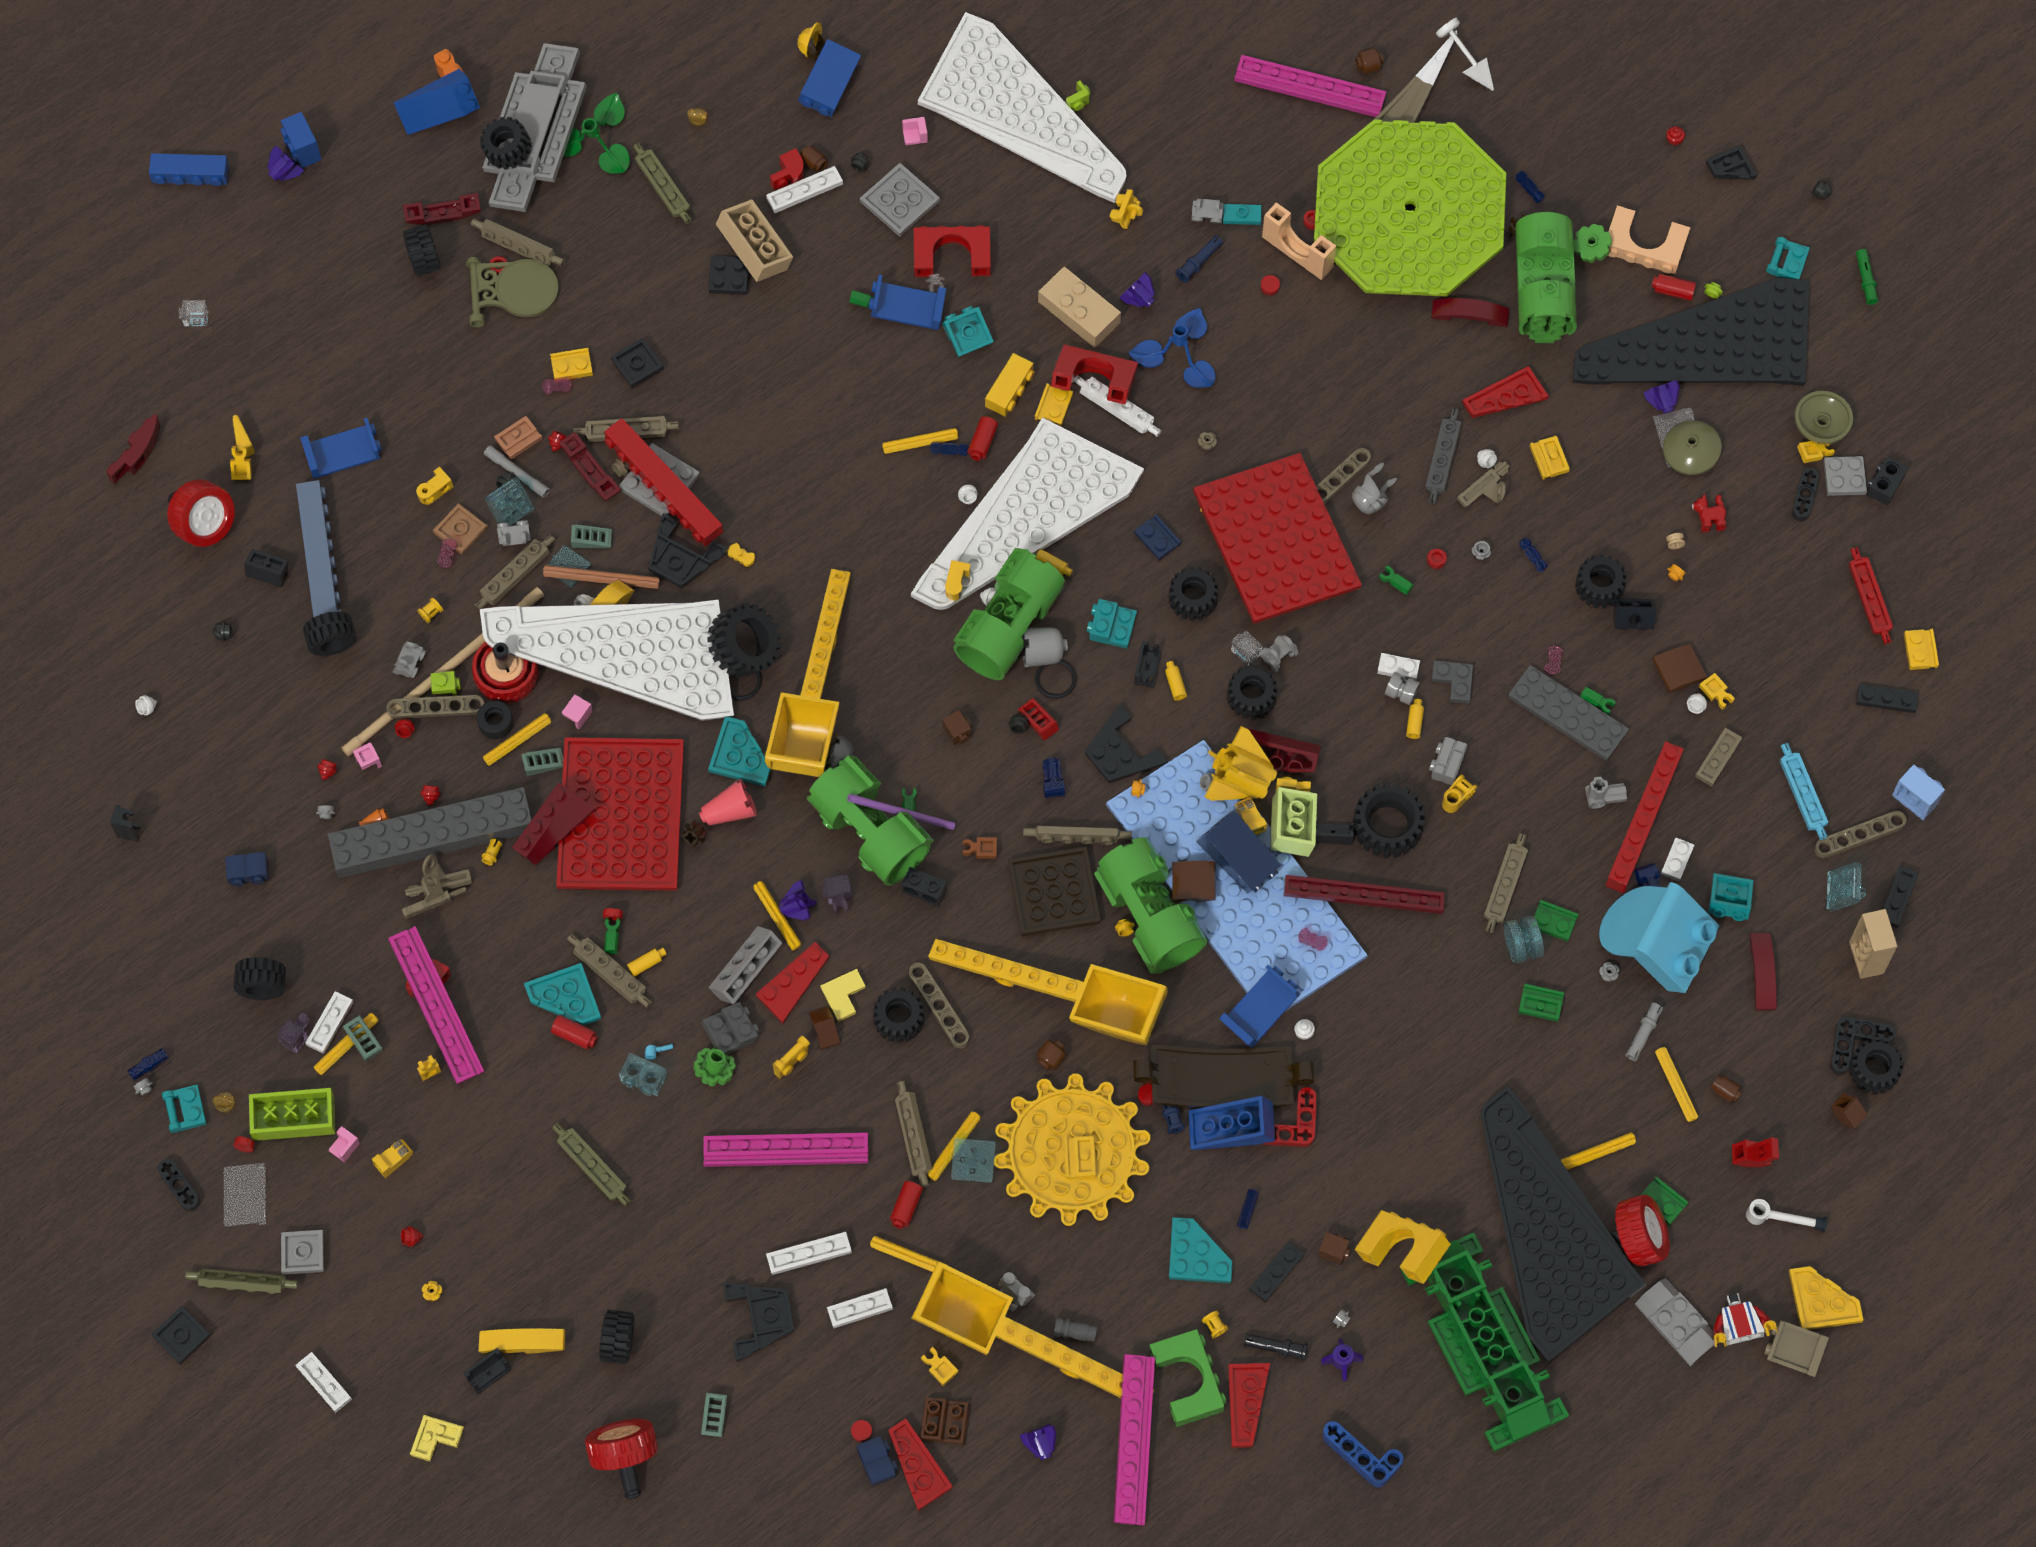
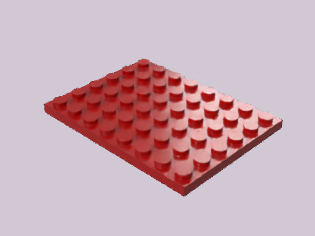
(1277, 538)
(637, 817)

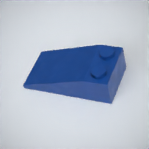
(437, 103)
(1232, 1124)

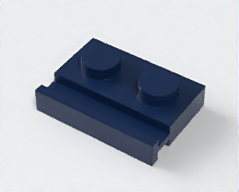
(1157, 537)

